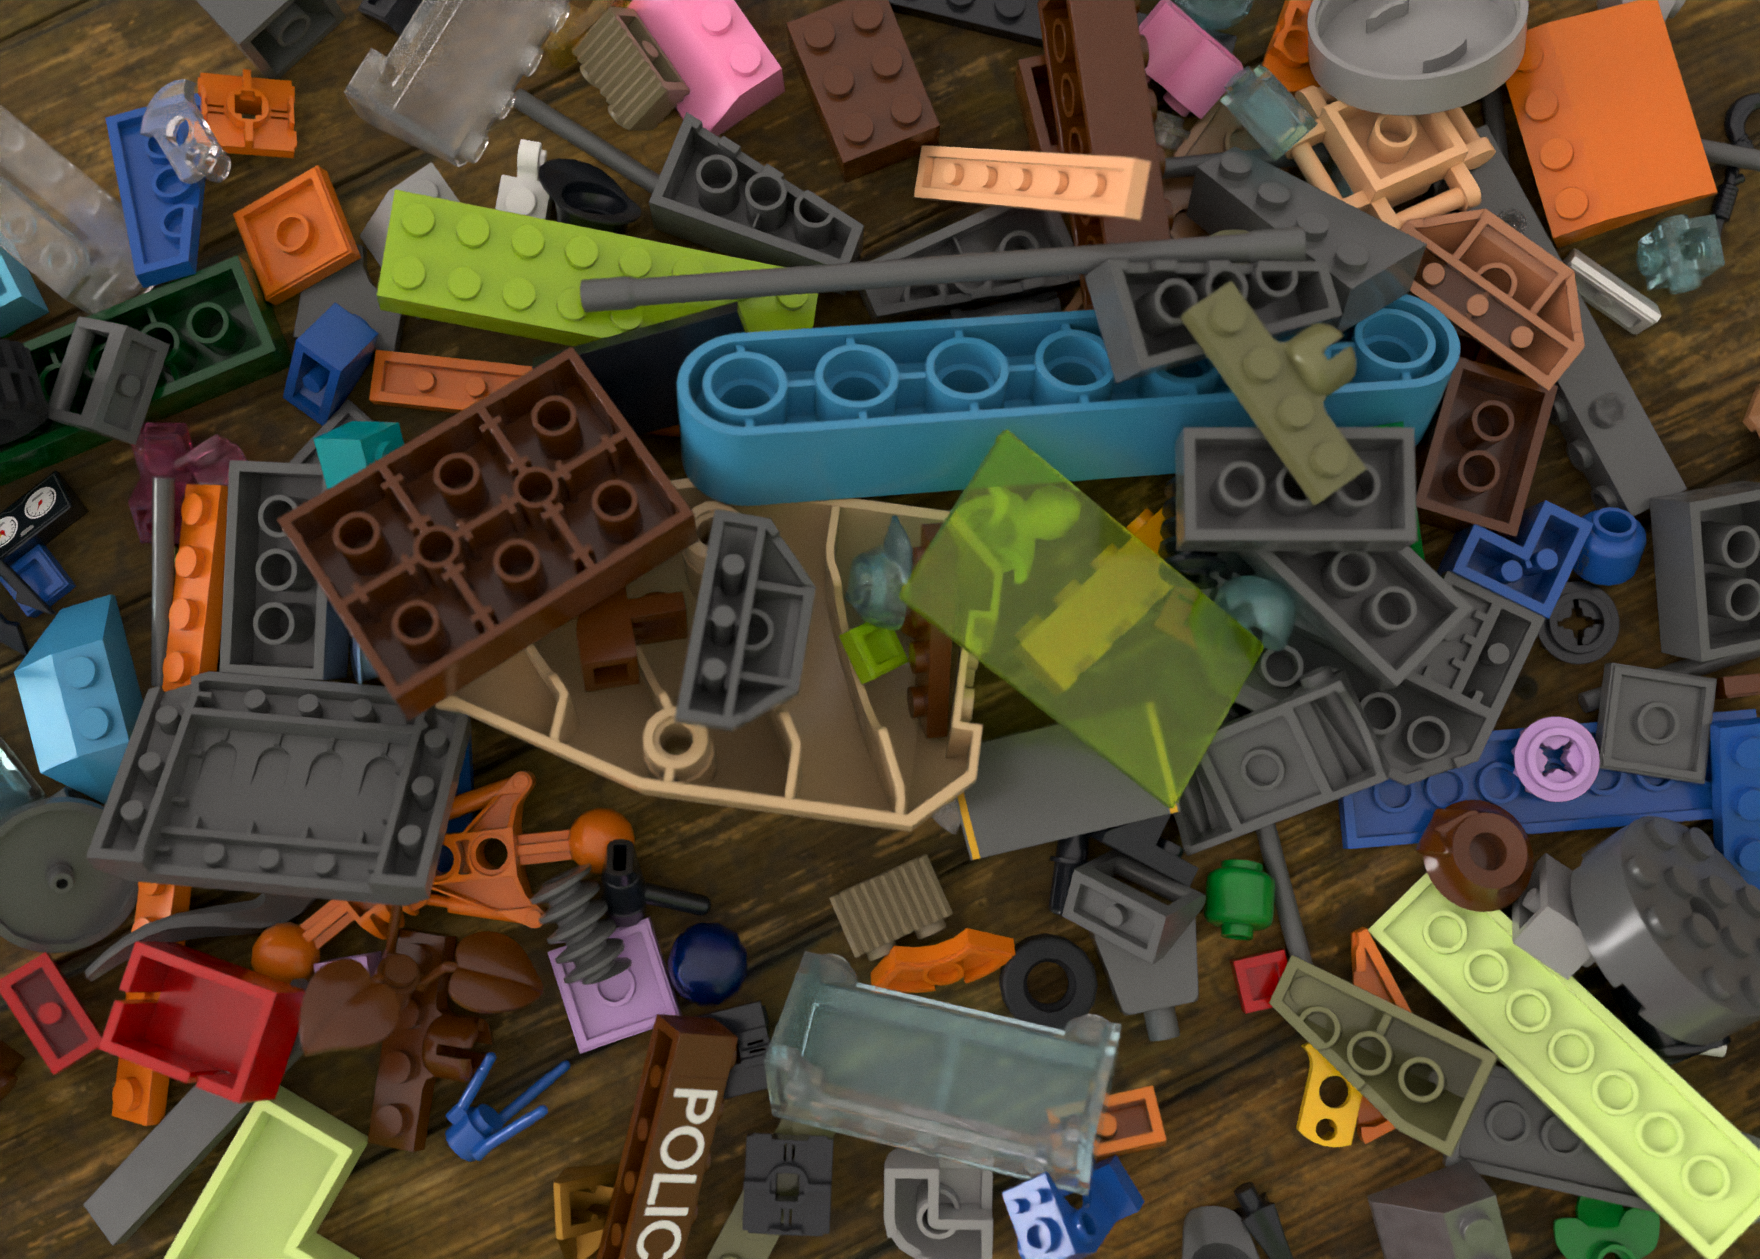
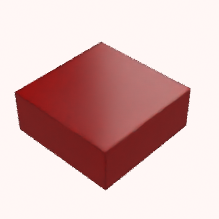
(1257, 978)

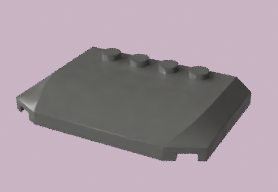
(283, 790)

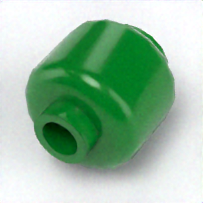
(1239, 899)

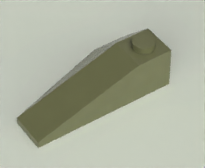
(1401, 1063)

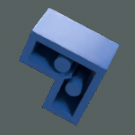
(1527, 567)

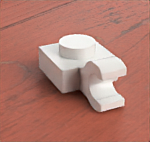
(525, 193)

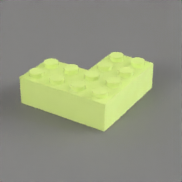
(273, 1186)

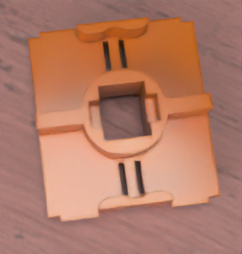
(270, 100)

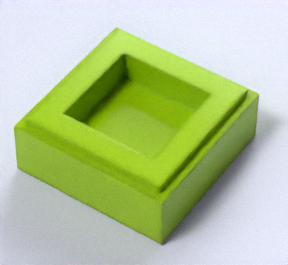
(873, 651)

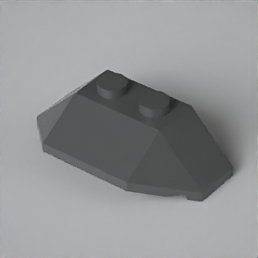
(746, 626)

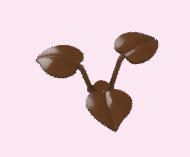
(355, 1011)

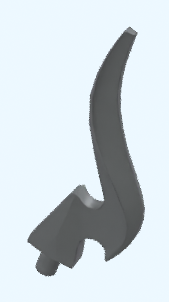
(212, 921)

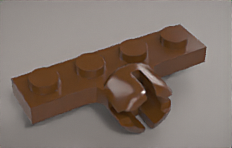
(928, 659)
(423, 1047)

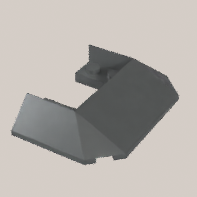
(1441, 709)

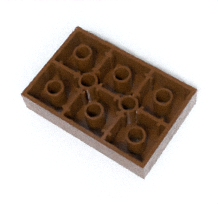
(490, 531)

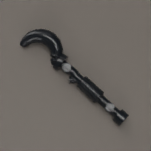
(1734, 128)

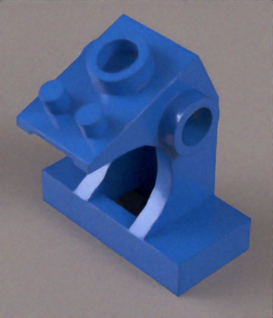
(1056, 1230)

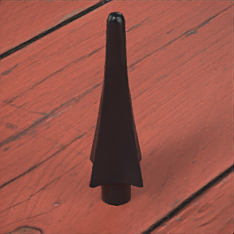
(1262, 1221)

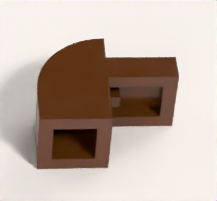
(617, 625)

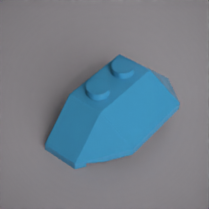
(81, 696)

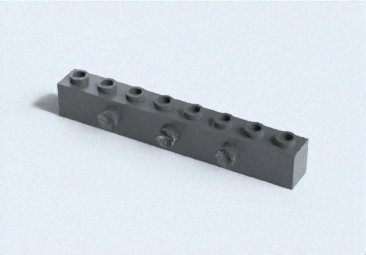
(1594, 402)

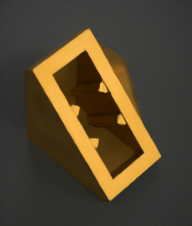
(581, 1208)

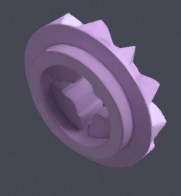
(1579, 757)

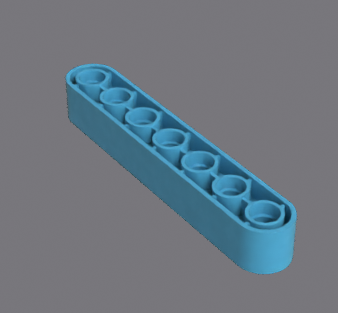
(926, 399)

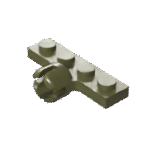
(1281, 386)

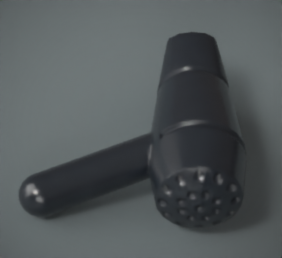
(629, 894)

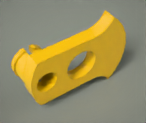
(1312, 1110)

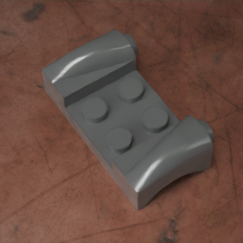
(1281, 762)

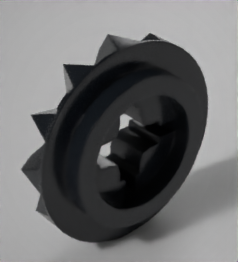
(1594, 640)

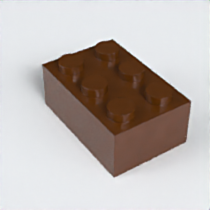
(863, 85)
(1481, 450)

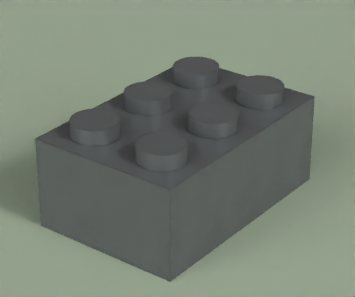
(1708, 570)

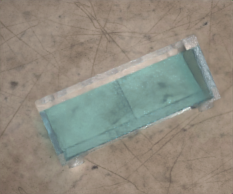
(941, 1076)

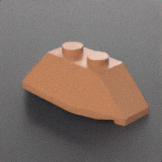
(1500, 291)

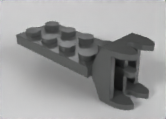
(1526, 1143)

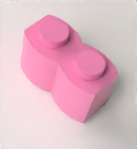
(1186, 60)

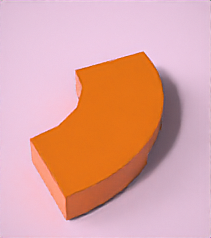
(919, 969)

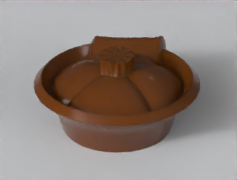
(1477, 855)

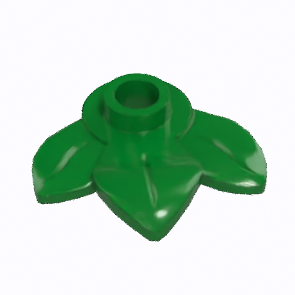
(1606, 1228)

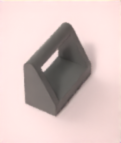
(121, 383)
(1126, 914)

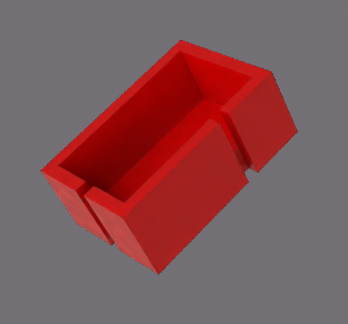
(205, 1021)

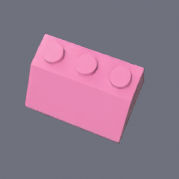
(715, 56)

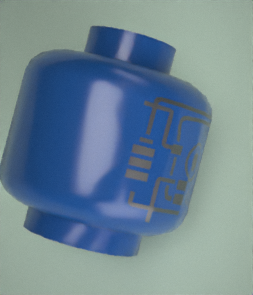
(1611, 548)

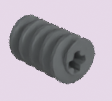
(580, 927)

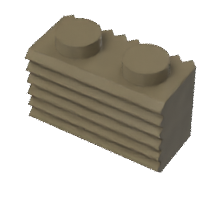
(629, 70)
(891, 907)

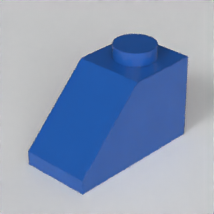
(329, 362)

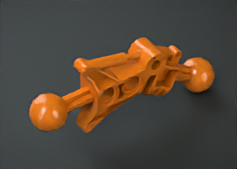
(472, 884)

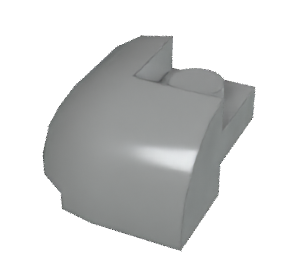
(937, 1207)

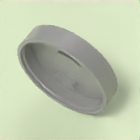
(1414, 52)

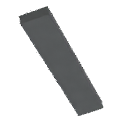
(168, 1157)

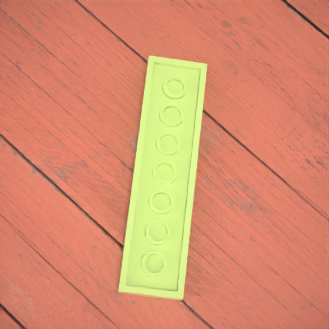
(1581, 1066)

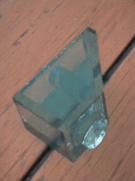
(1266, 110)

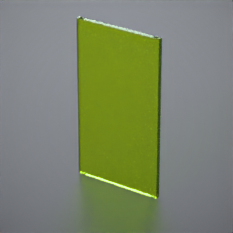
(1083, 619)

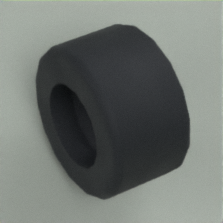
(1054, 949)

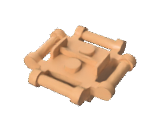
(1392, 157)

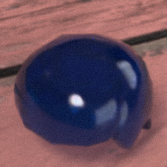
(707, 964)

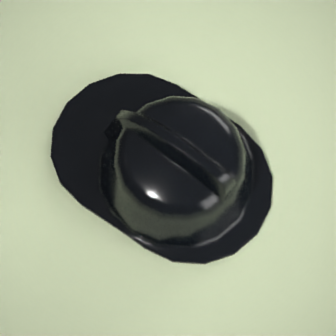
(587, 196)

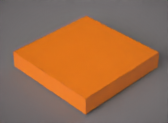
(296, 235)

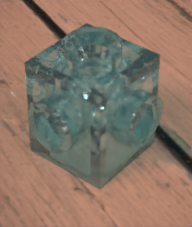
(1680, 253)

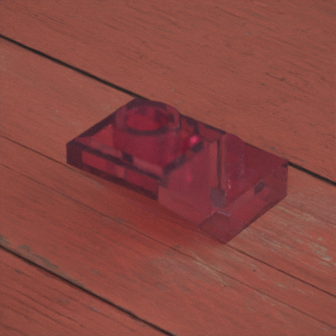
(154, 453)

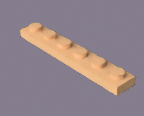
(1034, 180)

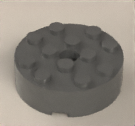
(1673, 928)

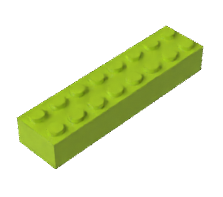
(527, 272)

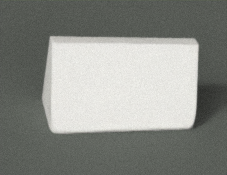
(1612, 294)

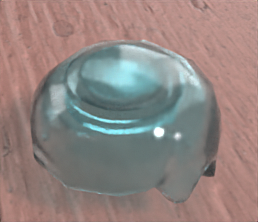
(1260, 604)

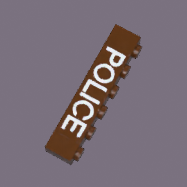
(669, 1139)

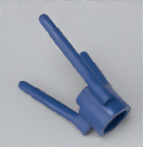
(480, 1128)

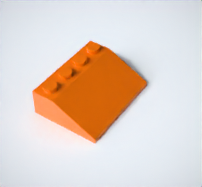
(1607, 121)

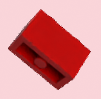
(50, 1013)

